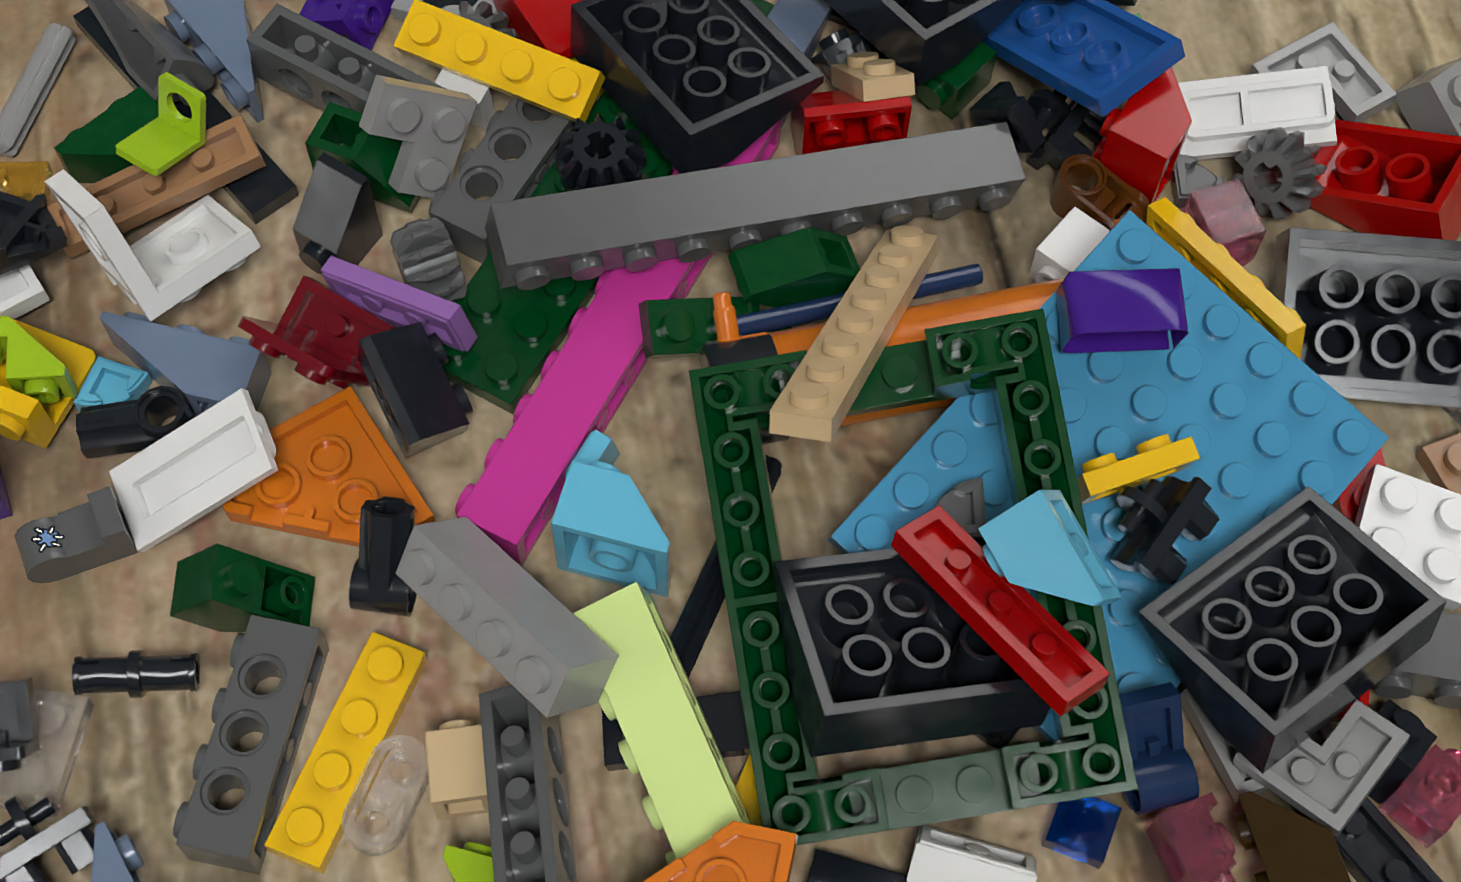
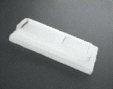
(1237, 107)
(194, 469)

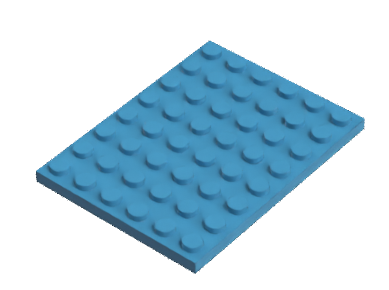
(1241, 394)

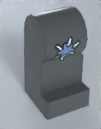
(75, 539)

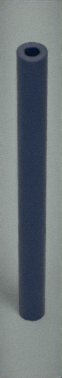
(823, 307)

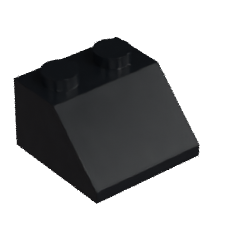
(413, 388)

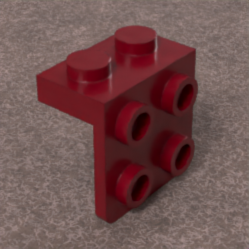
(318, 333)

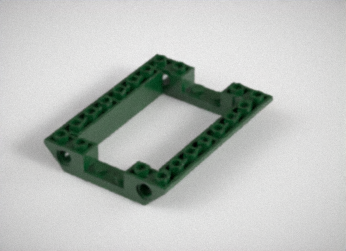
(953, 361)

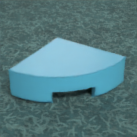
(112, 383)
(597, 448)

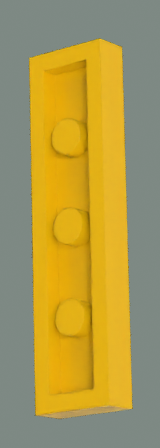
(499, 61)
(1227, 274)
(359, 721)

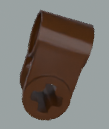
(1105, 194)

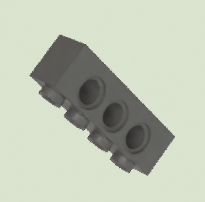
(318, 62)
(487, 172)
(525, 790)
(238, 835)

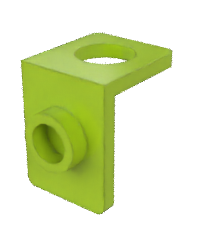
(169, 135)

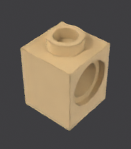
(456, 769)

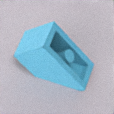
(1047, 551)

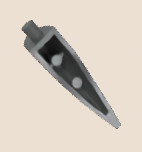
(149, 47)

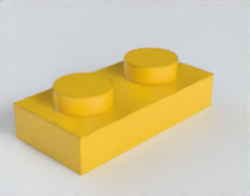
(1155, 460)

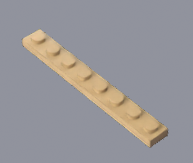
(854, 336)

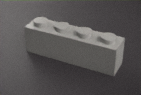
(506, 616)

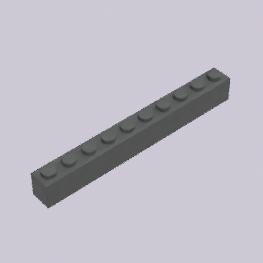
(749, 203)

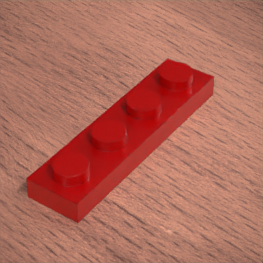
(1000, 611)

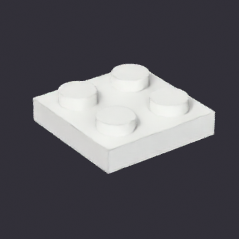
(1416, 526)

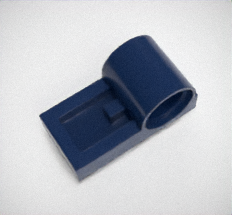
(1157, 750)

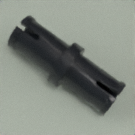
(135, 673)

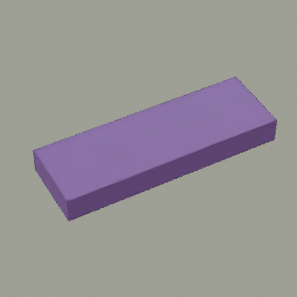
(400, 302)

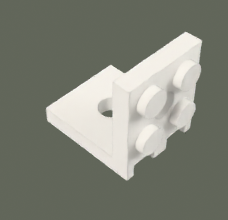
(169, 261)

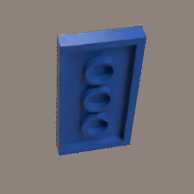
(1085, 49)

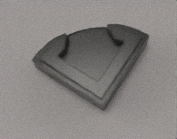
(1190, 177)
(966, 505)

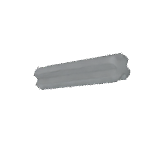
(33, 86)

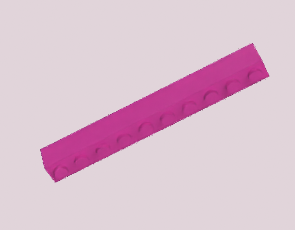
(576, 395)

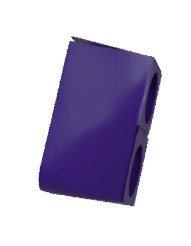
(1121, 310)

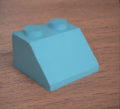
(609, 530)

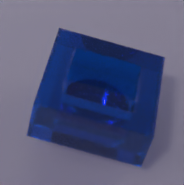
(1082, 829)

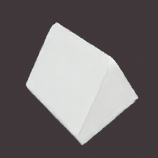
(956, 858)

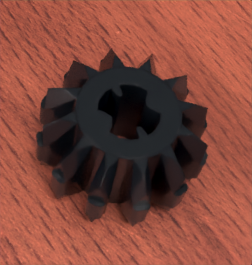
(599, 154)

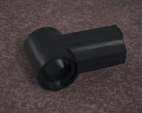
(130, 424)
(383, 538)

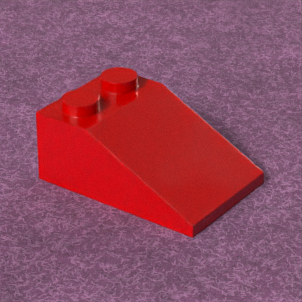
(1392, 181)

